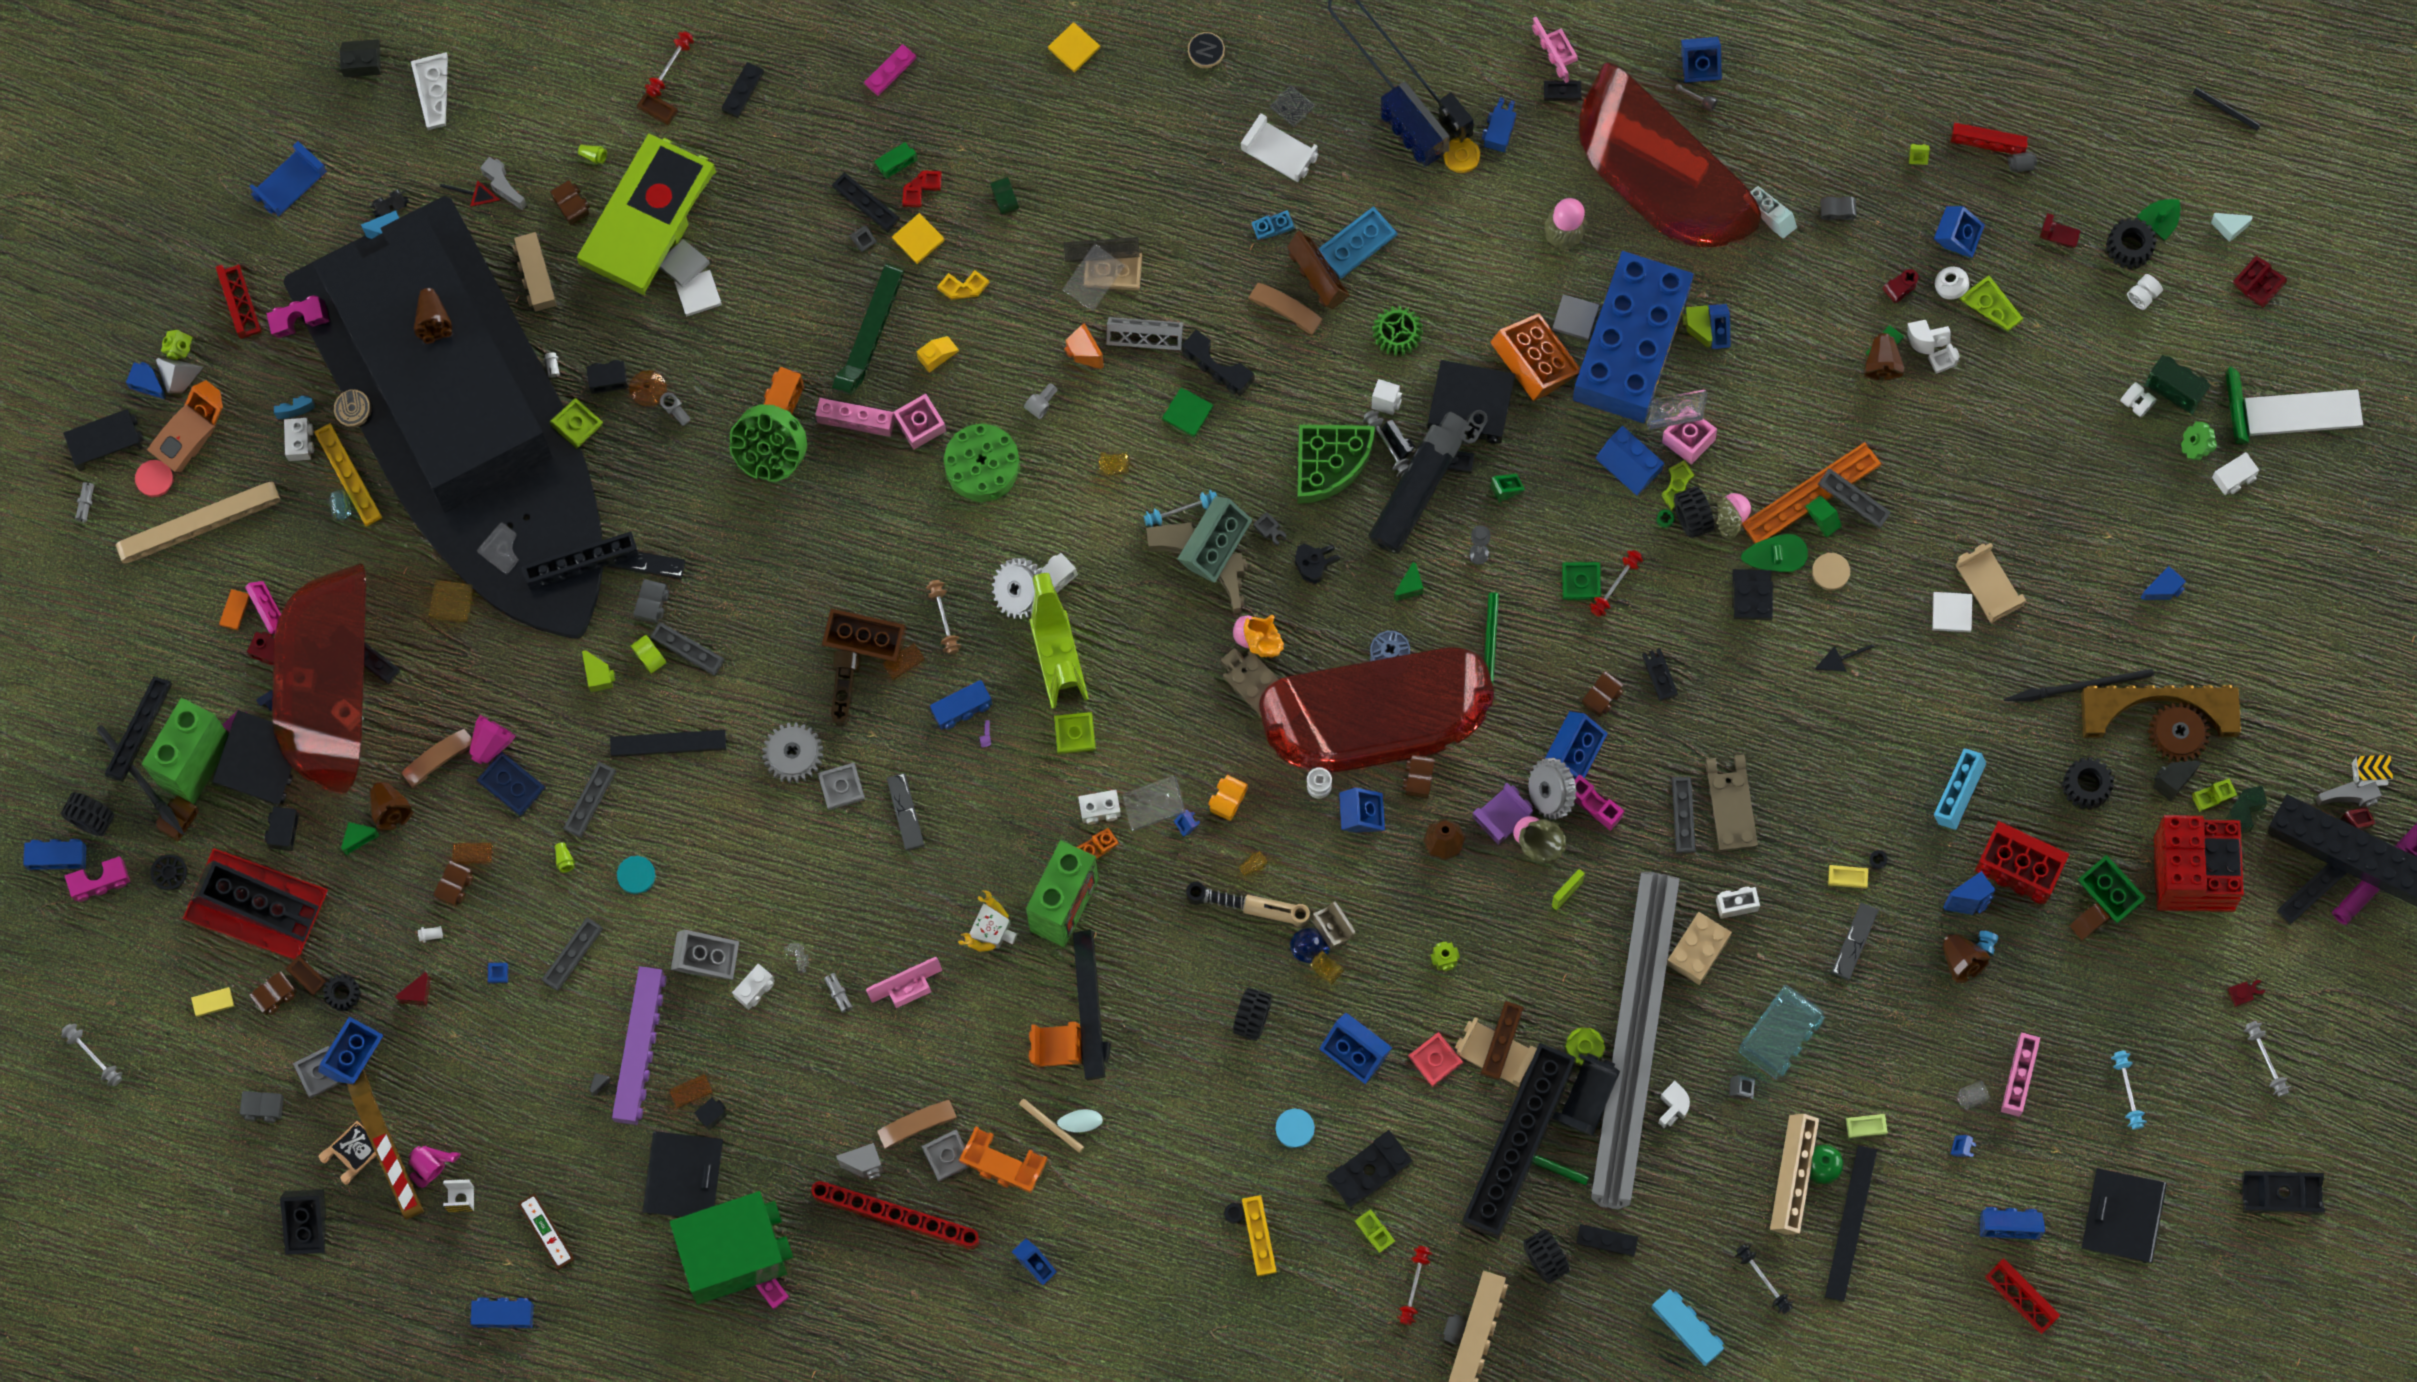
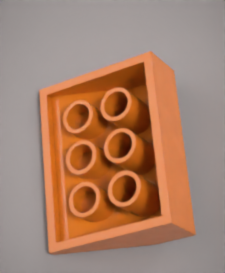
(1535, 356)

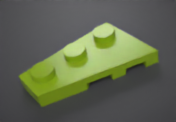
(1992, 303)

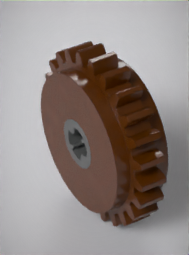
(2174, 745)

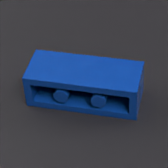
(961, 705)
(55, 855)
(502, 1313)

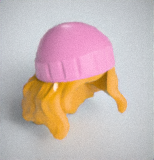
(1258, 635)

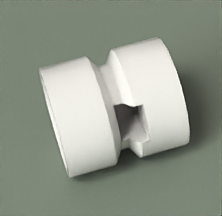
(2143, 293)
(2133, 394)
(1319, 783)

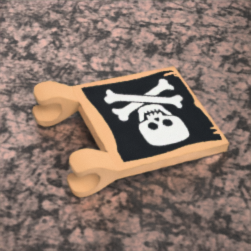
(352, 1149)

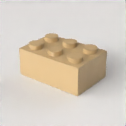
(1699, 948)

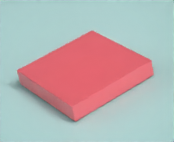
(1435, 1059)

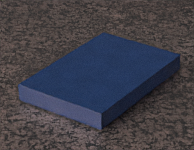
(511, 784)

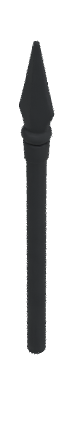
(2034, 694)
(166, 812)

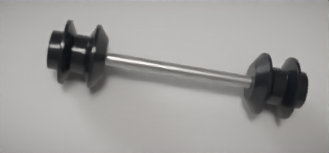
(1748, 1256)

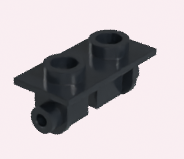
(395, 199)

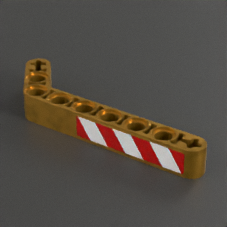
(384, 1147)

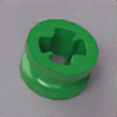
(1660, 515)

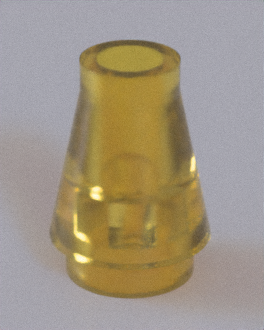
(1253, 863)

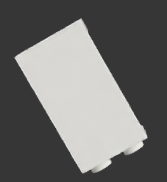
(1278, 149)

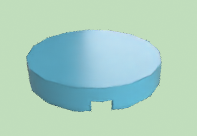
(1295, 1128)

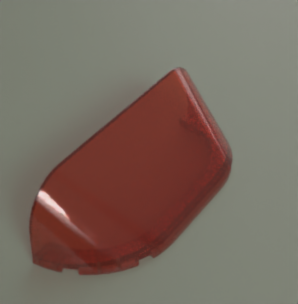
(1662, 165)
(321, 678)
(1377, 709)

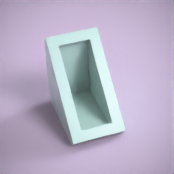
(2230, 224)

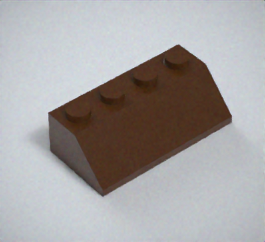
(1317, 270)
(864, 635)

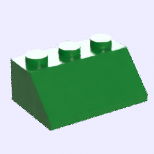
(2112, 889)

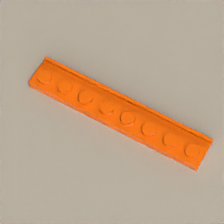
(1791, 505)

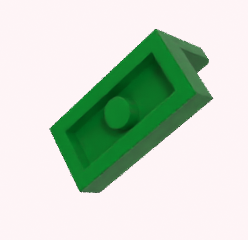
(896, 160)

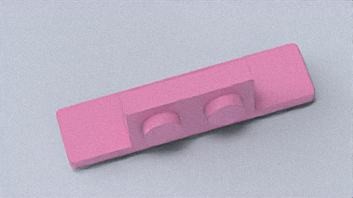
(1558, 47)
(906, 985)

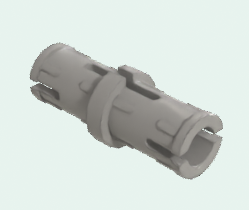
(84, 502)
(838, 992)

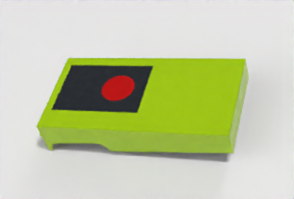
(646, 214)

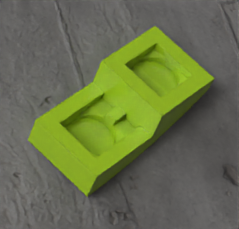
(2214, 795)
(1374, 1231)

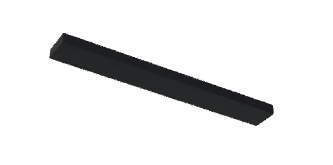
(1089, 1005)
(1850, 1223)

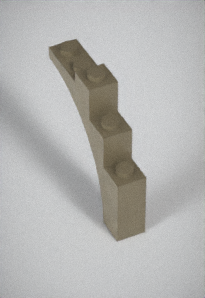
(1175, 537)

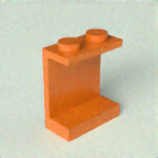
(1056, 1045)

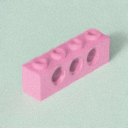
(855, 417)
(2020, 1074)

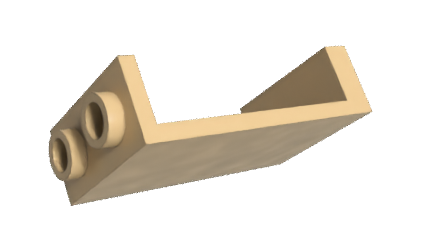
(1989, 583)
(1476, 1046)

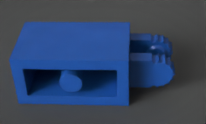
(1500, 127)

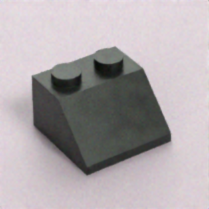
(360, 58)
(2174, 777)

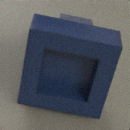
(266, 699)

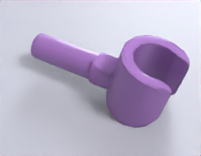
(985, 740)

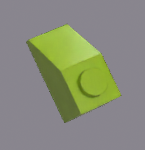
(1698, 324)
(597, 672)

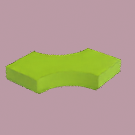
(1680, 475)

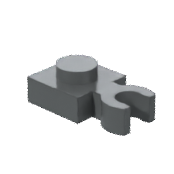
(1268, 526)

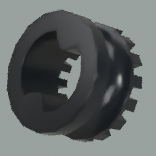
(1881, 864)

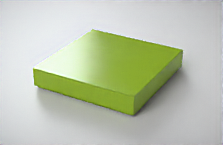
(576, 423)
(1074, 733)
(1568, 889)

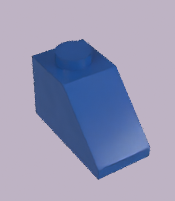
(1720, 326)
(144, 380)
(2165, 586)
(1034, 1261)

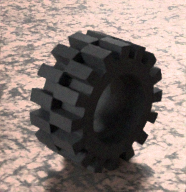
(334, 983)

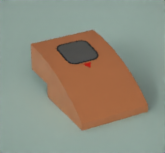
(181, 438)

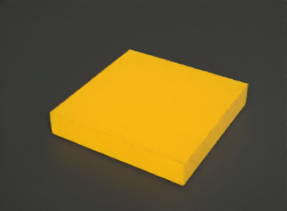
(1074, 47)
(918, 238)

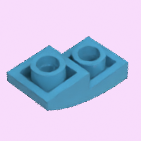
(1273, 226)
(300, 406)

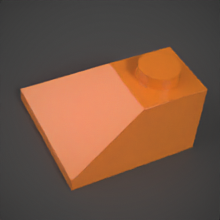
(1083, 348)
(206, 401)

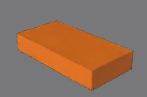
(234, 609)

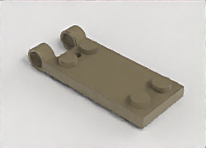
(1731, 806)

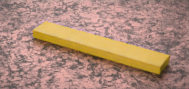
(348, 474)

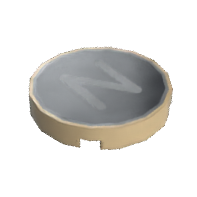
(1206, 50)

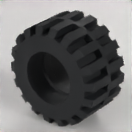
(2133, 229)
(1694, 512)
(2082, 797)
(87, 814)
(1252, 1014)
(1546, 1256)

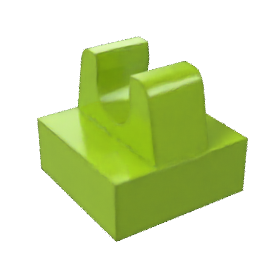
(1919, 154)

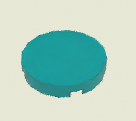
(636, 875)

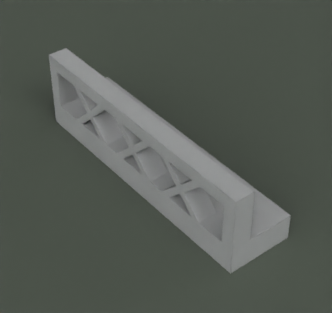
(1144, 327)

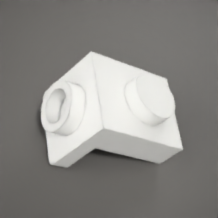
(1944, 359)

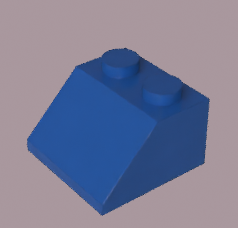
(1701, 59)
(1959, 230)
(1361, 810)

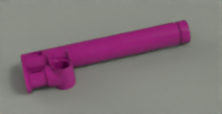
(2364, 891)

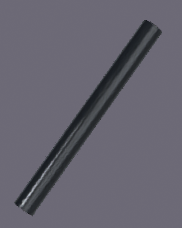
(2226, 108)

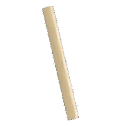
(1051, 1125)

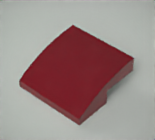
(2259, 281)

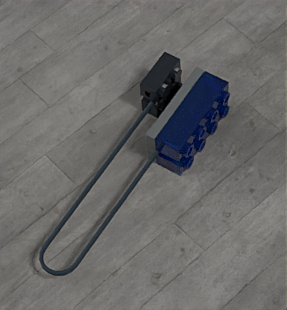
(1411, 117)

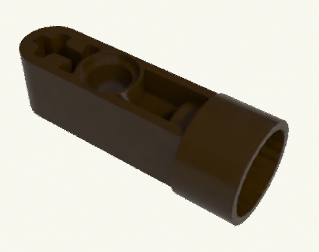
(845, 665)

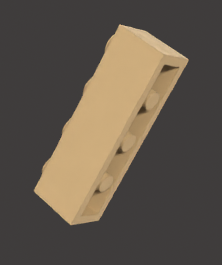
(535, 272)

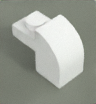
(1924, 339)
(1677, 1100)

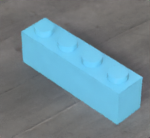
(1960, 789)
(1688, 1327)

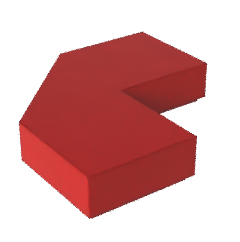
(924, 181)

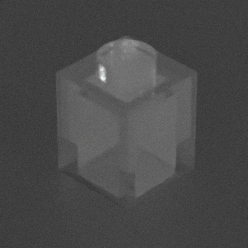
(1973, 1095)

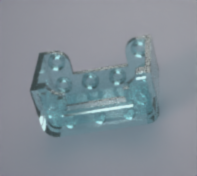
(1781, 1032)

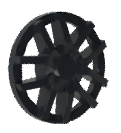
(169, 872)

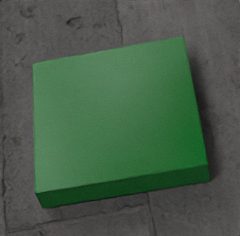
(1187, 412)
(1581, 580)

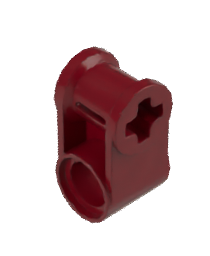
(1898, 287)

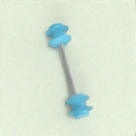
(1156, 517)
(2122, 1064)

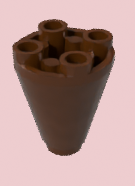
(431, 318)

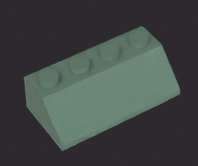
(1215, 538)

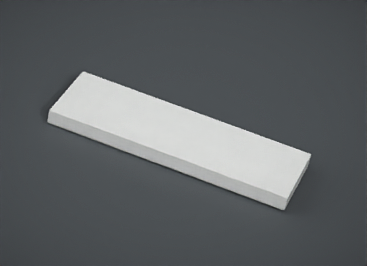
(2303, 412)

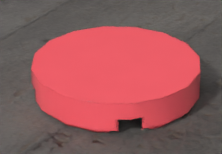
(154, 478)

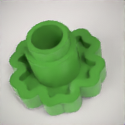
(2198, 441)

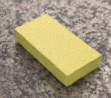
(1848, 876)
(212, 1002)

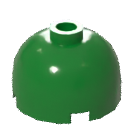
(1826, 1164)

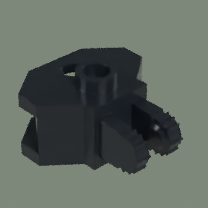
(1315, 562)

